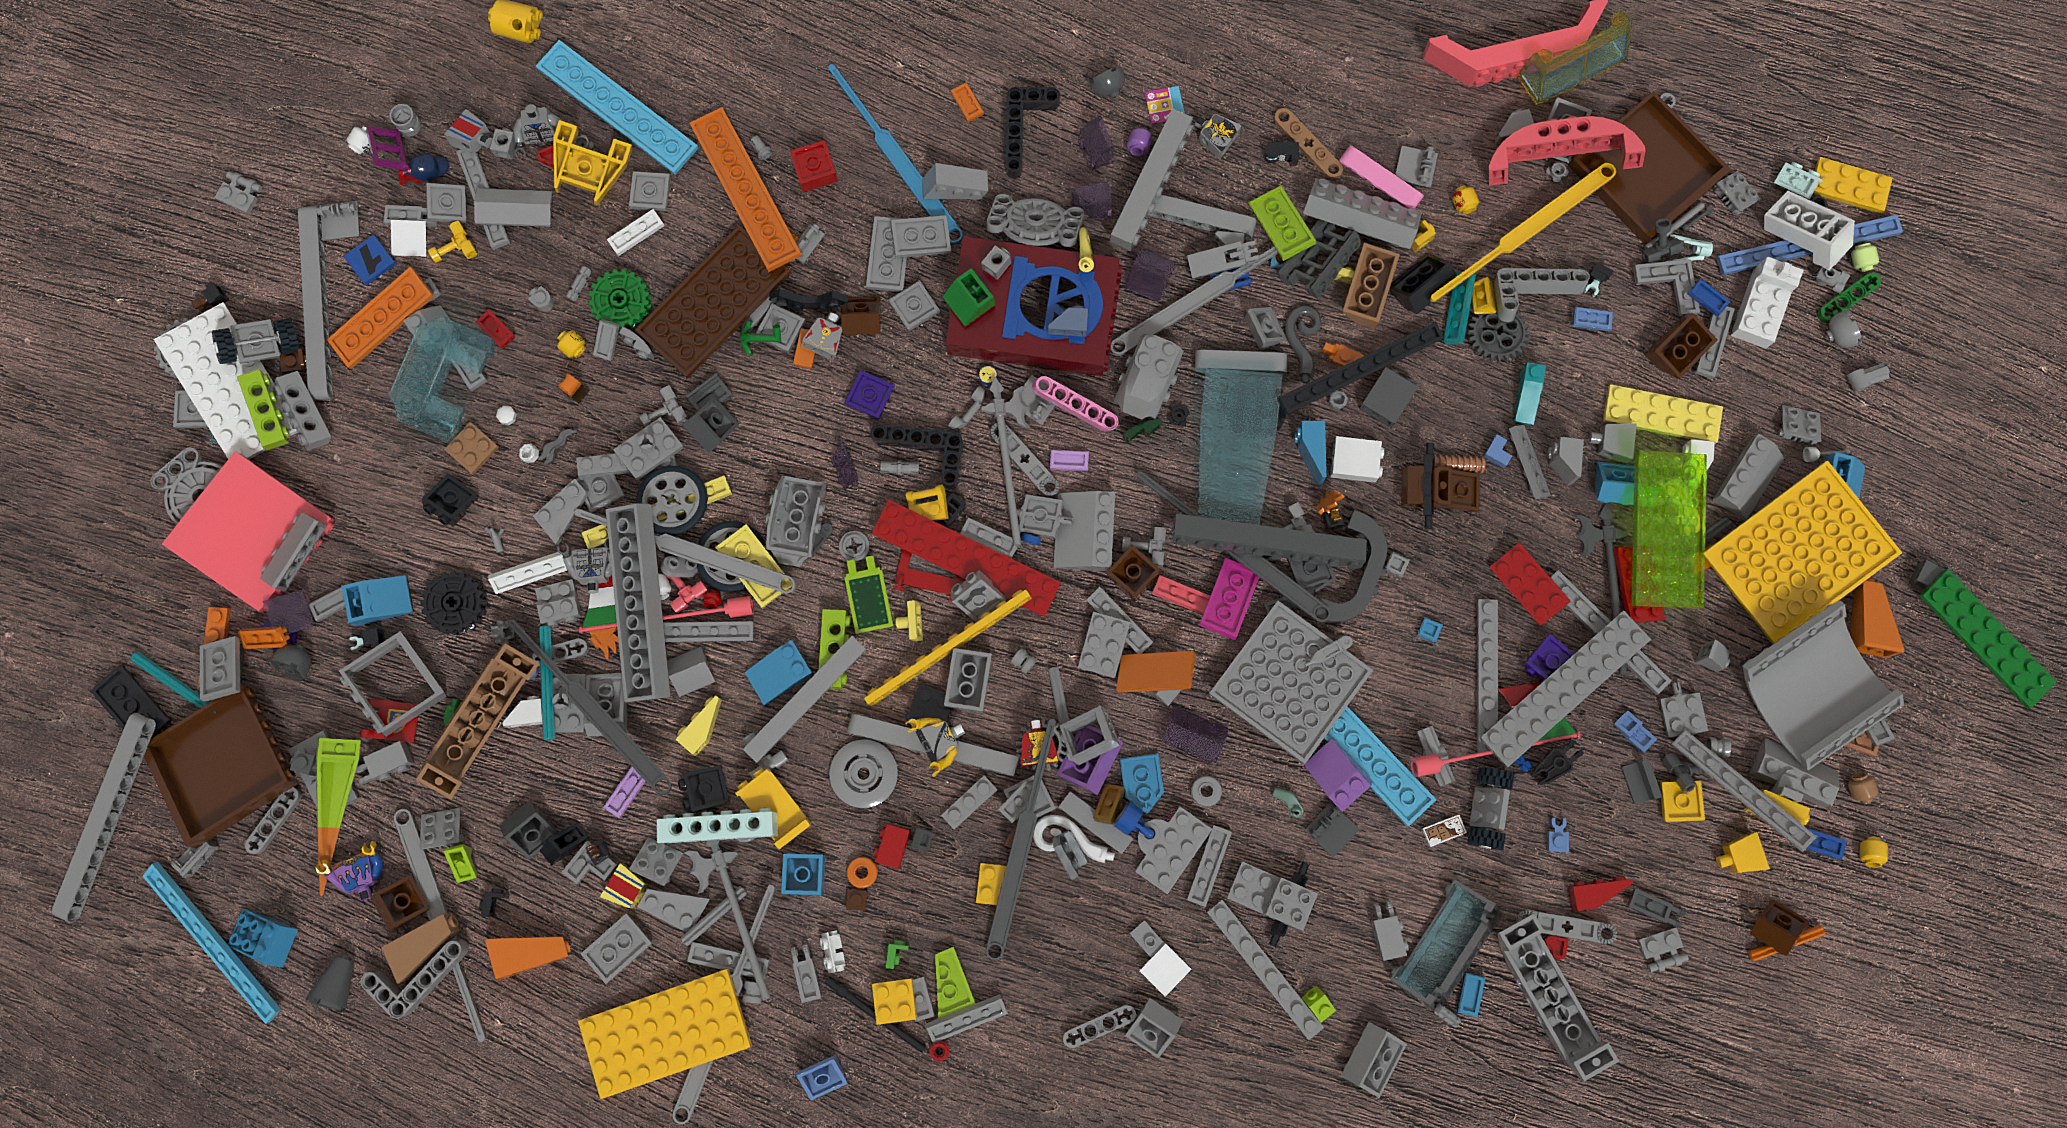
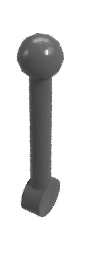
(1708, 210)

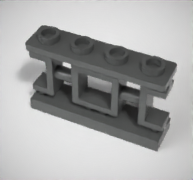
(1291, 273)

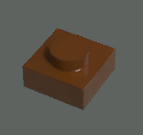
(856, 900)

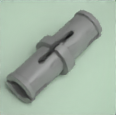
(899, 467)

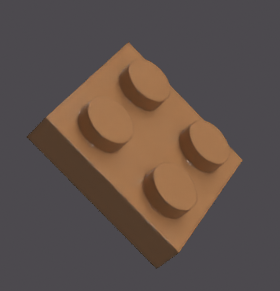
(471, 448)

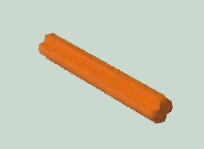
(1766, 950)

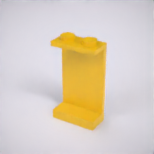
(768, 792)

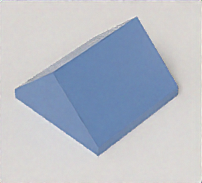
(822, 1077)

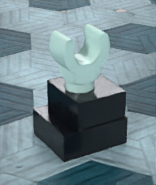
(1597, 275)
(371, 639)

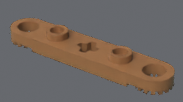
(1317, 153)

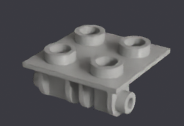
(1416, 165)
(1738, 191)
(339, 220)
(1038, 407)
(1801, 425)
(440, 829)
(656, 861)

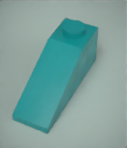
(1529, 392)

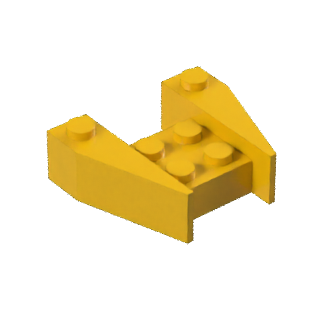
(586, 167)

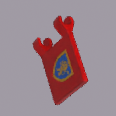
(389, 712)

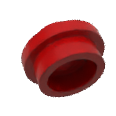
(932, 1051)

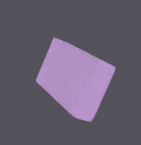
(1069, 460)

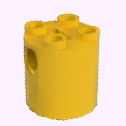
(515, 20)

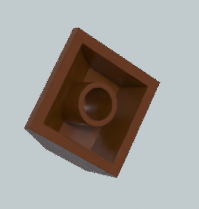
(861, 316)
(1133, 573)
(399, 903)
(1779, 927)

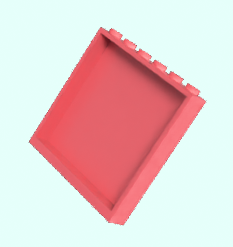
(239, 526)

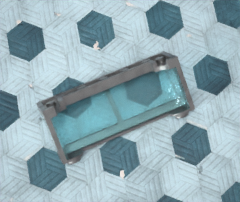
(1447, 946)

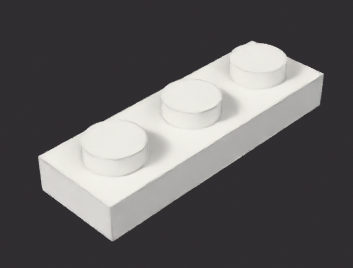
(635, 232)

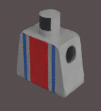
(468, 133)

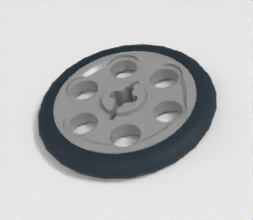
(693, 485)
(718, 534)

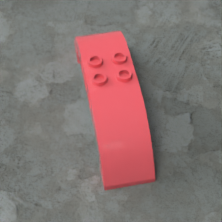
(1566, 138)

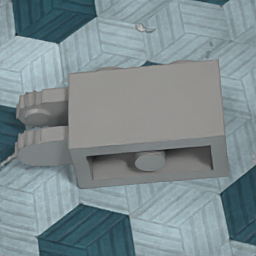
(386, 762)
(1388, 933)

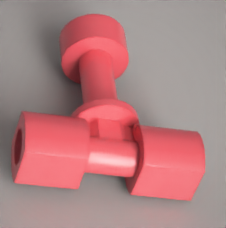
(686, 593)

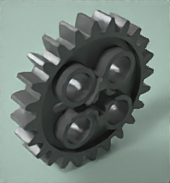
(1495, 349)

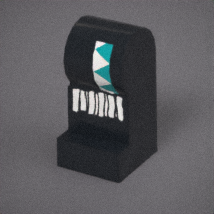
(1282, 152)

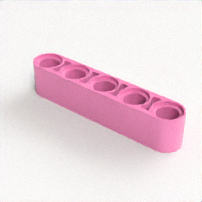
(1381, 177)
(1084, 404)

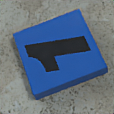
(369, 260)

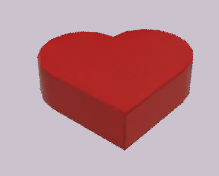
(546, 156)
(1557, 946)

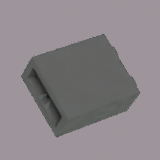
(1389, 397)

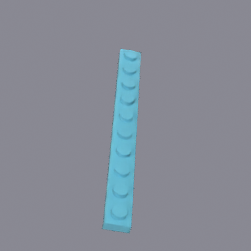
(211, 942)

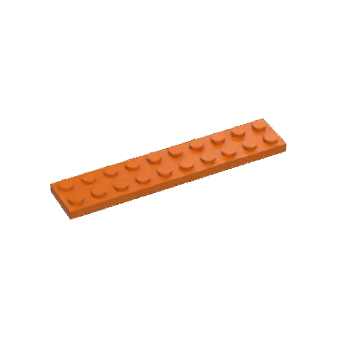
(745, 189)

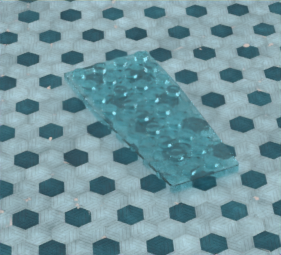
(1236, 442)

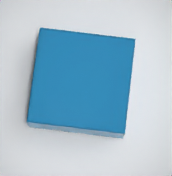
(1429, 630)

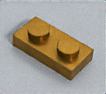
(1109, 804)

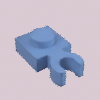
(1557, 839)

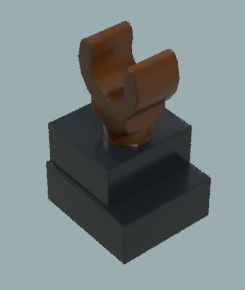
(213, 295)
(598, 852)

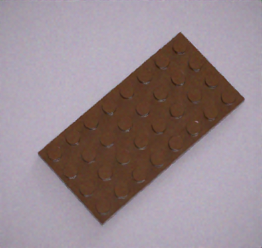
(711, 303)

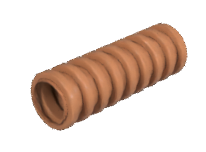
(1461, 463)

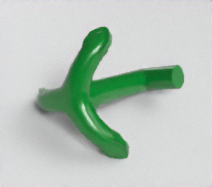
(747, 337)

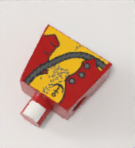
(1032, 746)

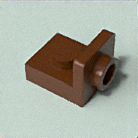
(293, 362)

